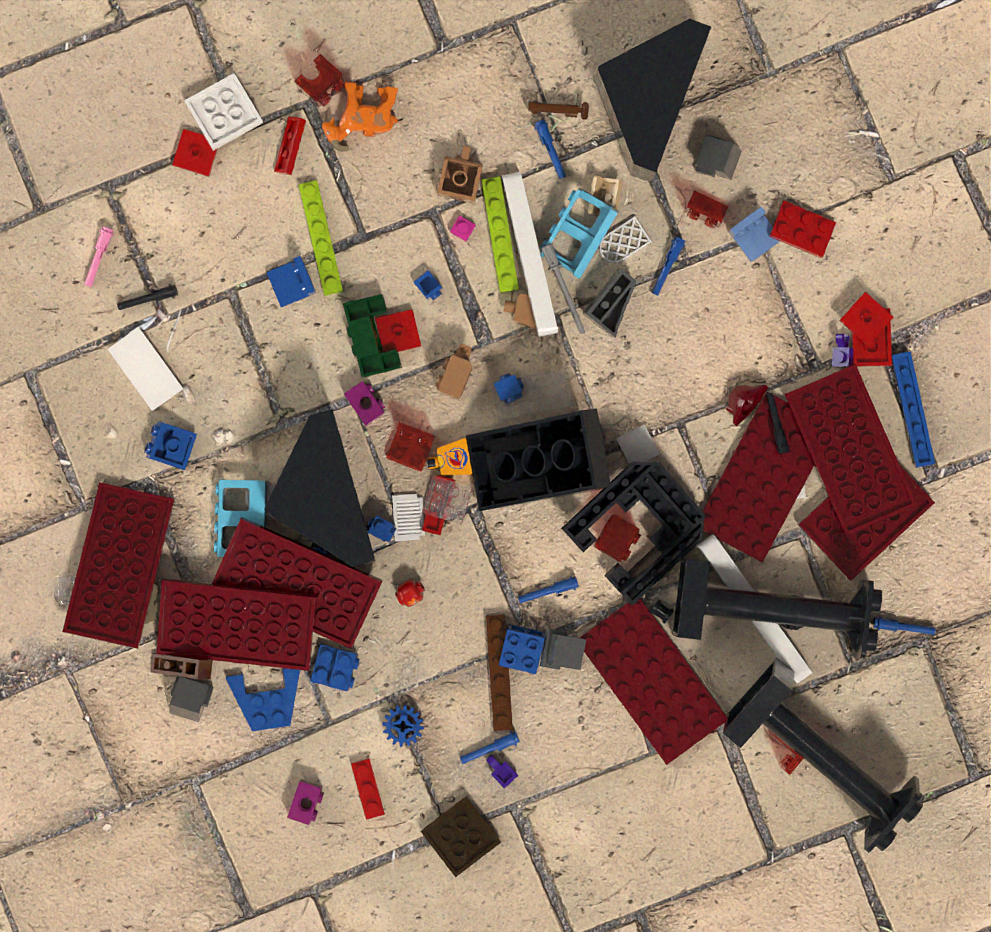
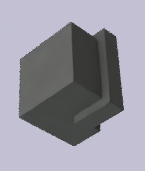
(717, 157)
(562, 650)
(189, 698)

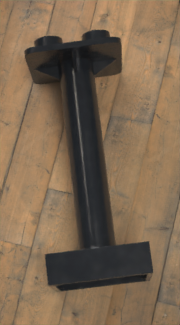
(698, 599)
(764, 706)

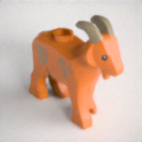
(361, 117)

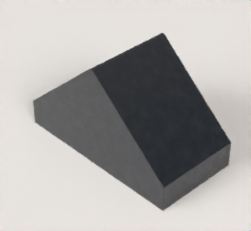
(646, 91)
(538, 460)
(319, 494)

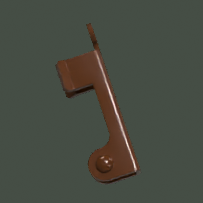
(568, 110)

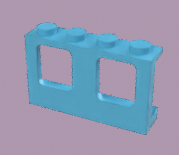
(589, 237)
(256, 510)

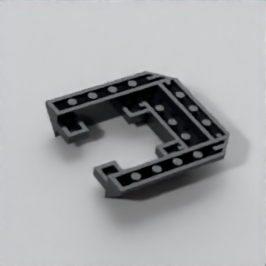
(674, 537)

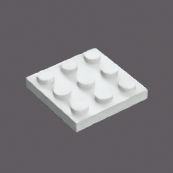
(223, 111)

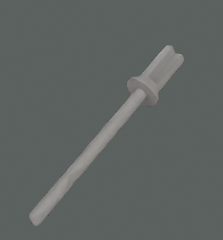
(554, 264)

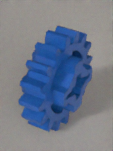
(404, 717)

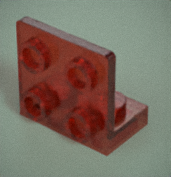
(706, 209)
(410, 447)
(791, 761)

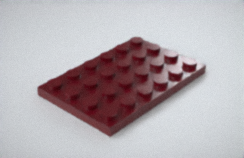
(860, 548)

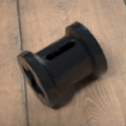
(661, 611)

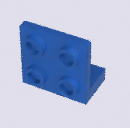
(291, 282)
(522, 648)

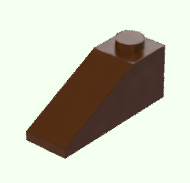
(181, 666)

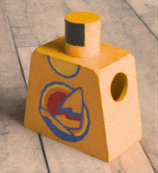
(452, 459)

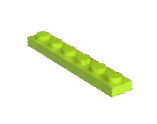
(500, 234)
(320, 238)

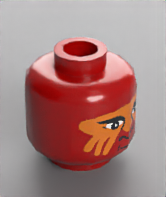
(410, 592)

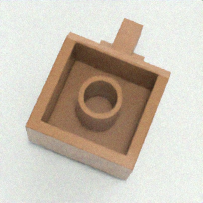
(460, 177)
(456, 373)

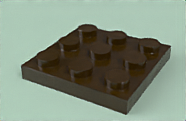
(460, 836)

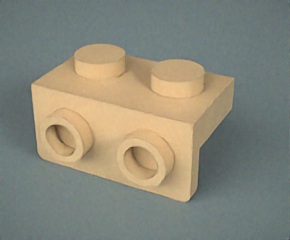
(607, 191)

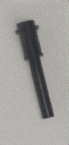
(157, 295)
(779, 433)

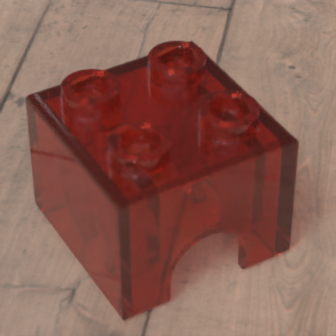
(323, 86)
(617, 538)

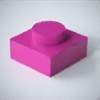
(462, 228)

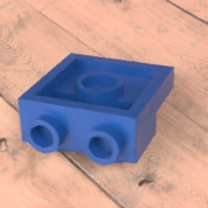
(170, 445)
(335, 668)

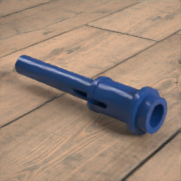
(547, 139)
(672, 256)
(558, 587)
(894, 625)
(499, 744)

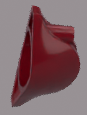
(744, 400)

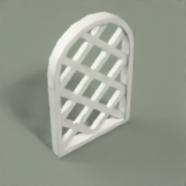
(619, 244)

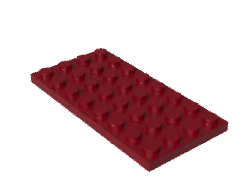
(850, 449)
(759, 484)
(276, 563)
(118, 565)
(236, 624)
(652, 680)

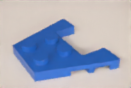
(266, 708)

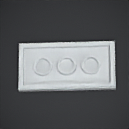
(145, 369)

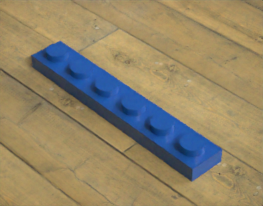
(913, 409)

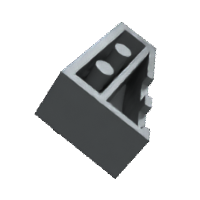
(610, 303)

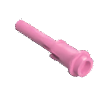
(101, 246)

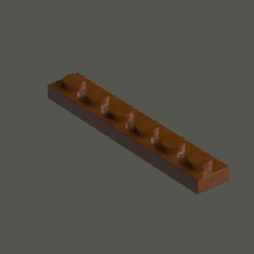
(498, 675)

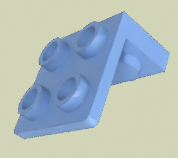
(753, 234)

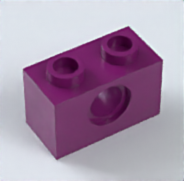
(355, 396)
(300, 813)

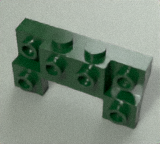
(365, 337)

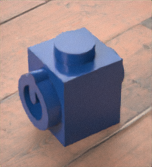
(509, 388)
(381, 529)

